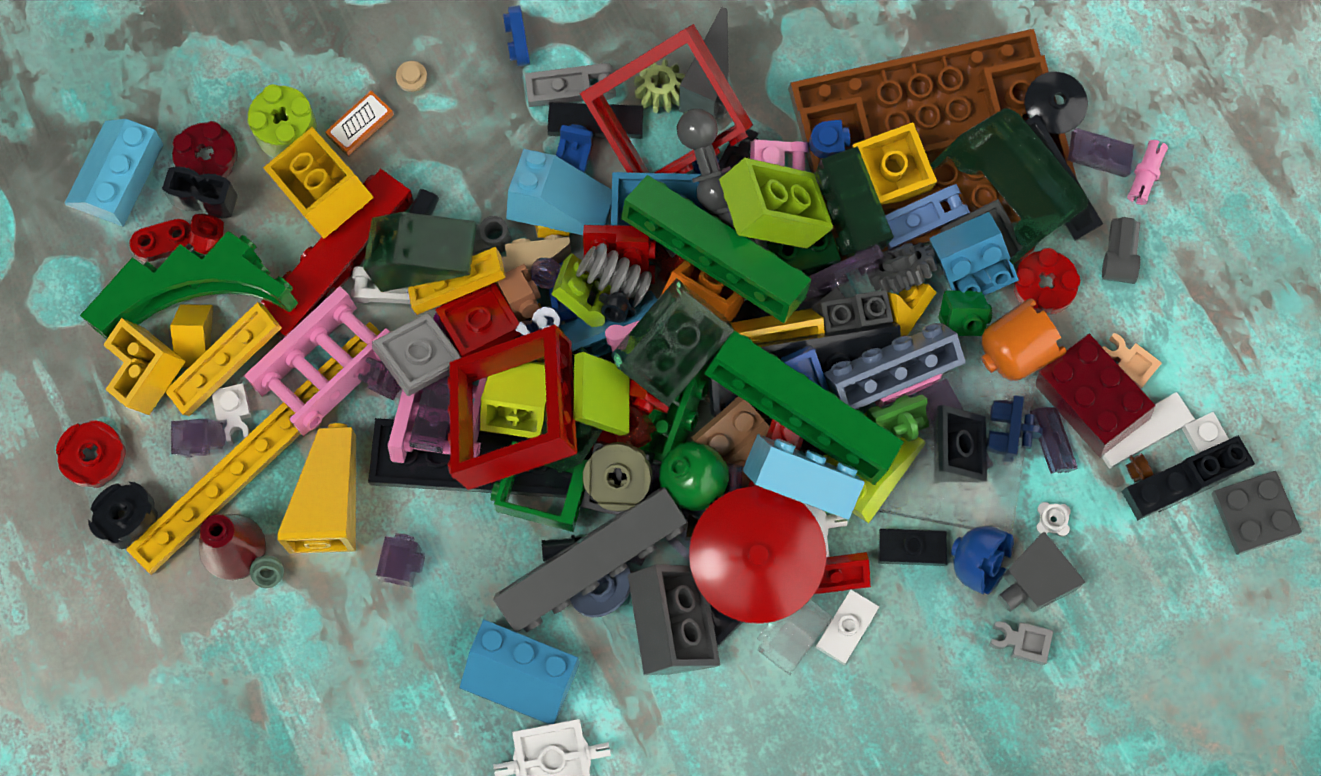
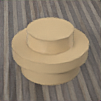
(411, 76)

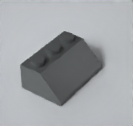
(672, 621)

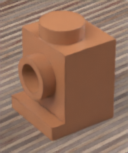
(520, 292)

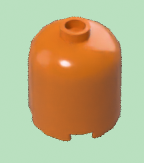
(1020, 342)

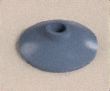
(605, 598)

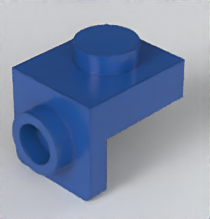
(575, 146)

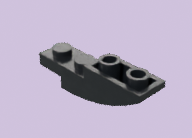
(1188, 478)

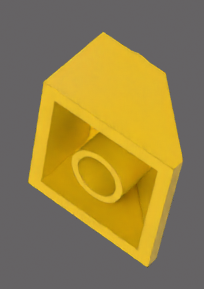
(897, 164)

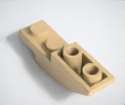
(526, 251)

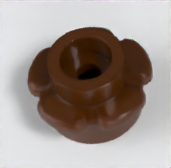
(1139, 468)

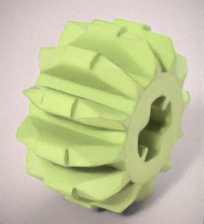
(649, 81)

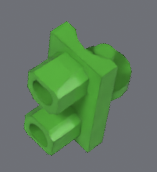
(903, 418)

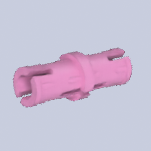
(1147, 172)

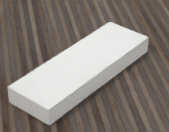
(1166, 419)

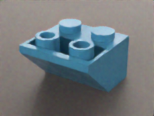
(974, 256)

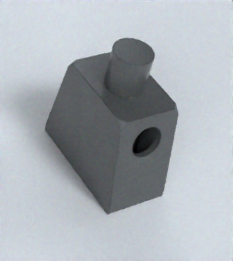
(1039, 577)

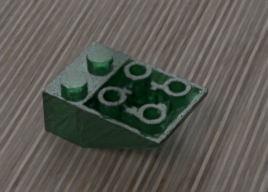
(418, 249)

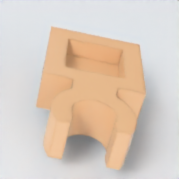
(1135, 361)

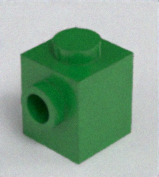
(965, 312)

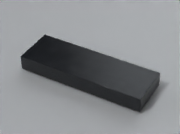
(578, 114)

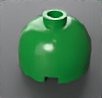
(694, 475)

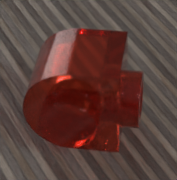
(639, 428)

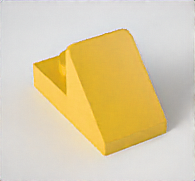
(910, 305)

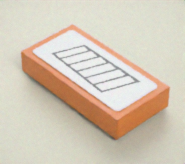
(359, 123)

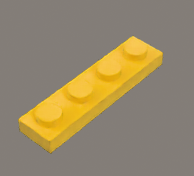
(223, 359)

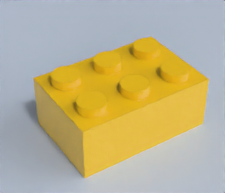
(318, 182)

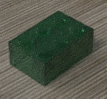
(852, 203)
(672, 342)

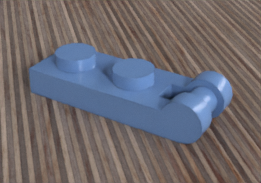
(925, 216)

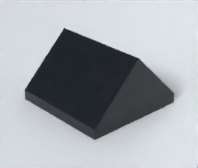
(959, 446)

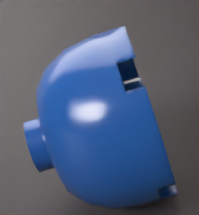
(980, 557)

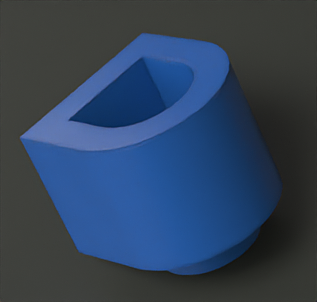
(829, 138)

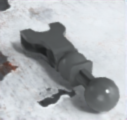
(698, 131)

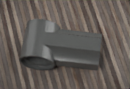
(483, 230)
(1121, 259)

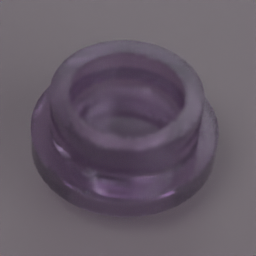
(545, 272)

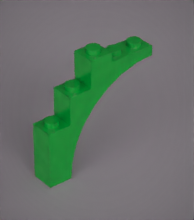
(144, 290)

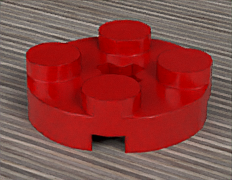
(1051, 264)
(97, 471)

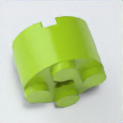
(279, 118)

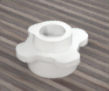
(1061, 513)

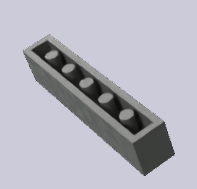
(590, 559)

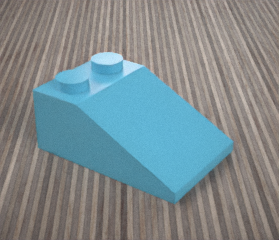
(556, 194)

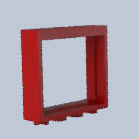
(616, 134)
(528, 454)

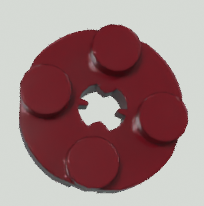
(209, 136)

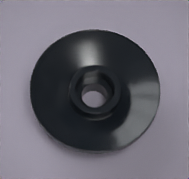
(1056, 117)

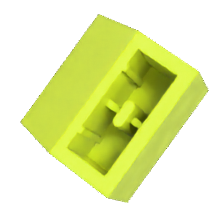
(515, 401)

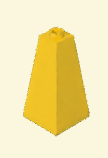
(324, 500)

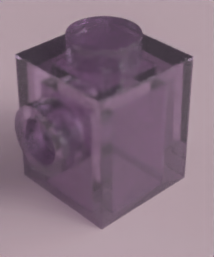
(400, 560)

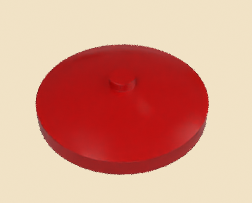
(757, 555)

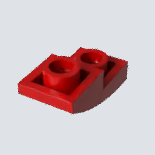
(644, 400)

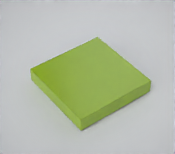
(600, 394)

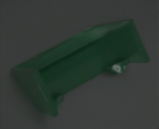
(1022, 174)

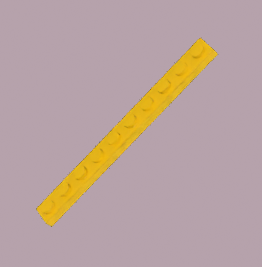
(229, 475)

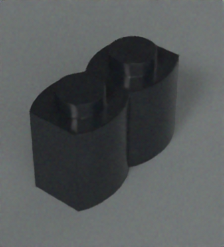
(200, 192)

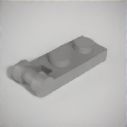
(564, 84)

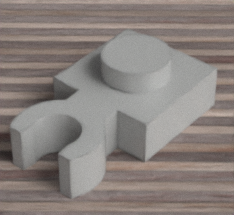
(1028, 642)

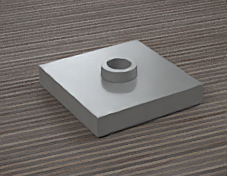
(416, 354)

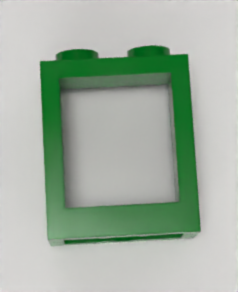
(567, 521)

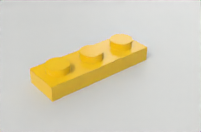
(485, 270)

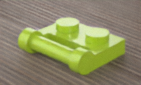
(574, 292)

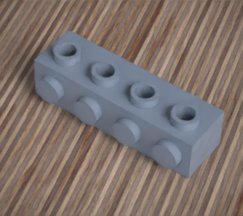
(895, 366)

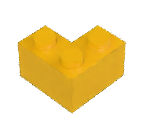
(146, 368)

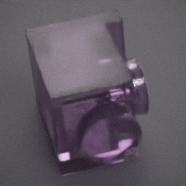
(196, 437)

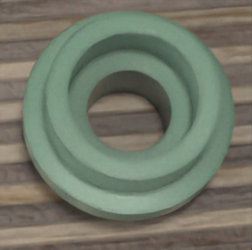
(266, 579)

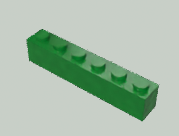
(716, 248)
(804, 407)

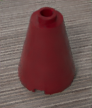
(230, 545)

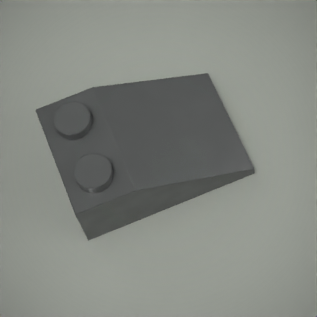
(696, 88)

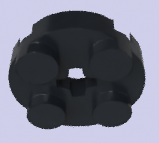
(138, 518)

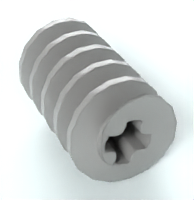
(615, 273)

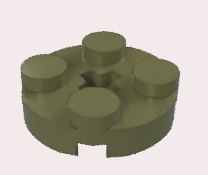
(603, 489)

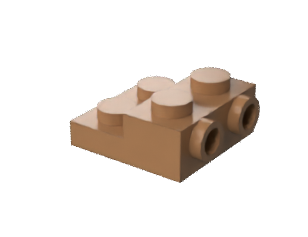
(733, 433)

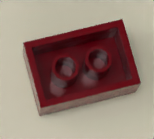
(1094, 395)

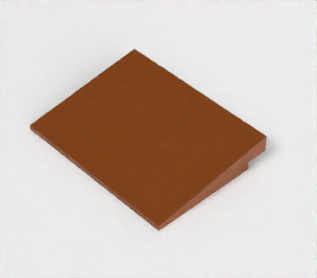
(940, 94)

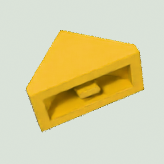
(192, 331)

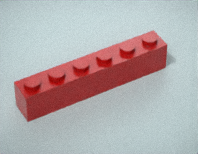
(333, 258)

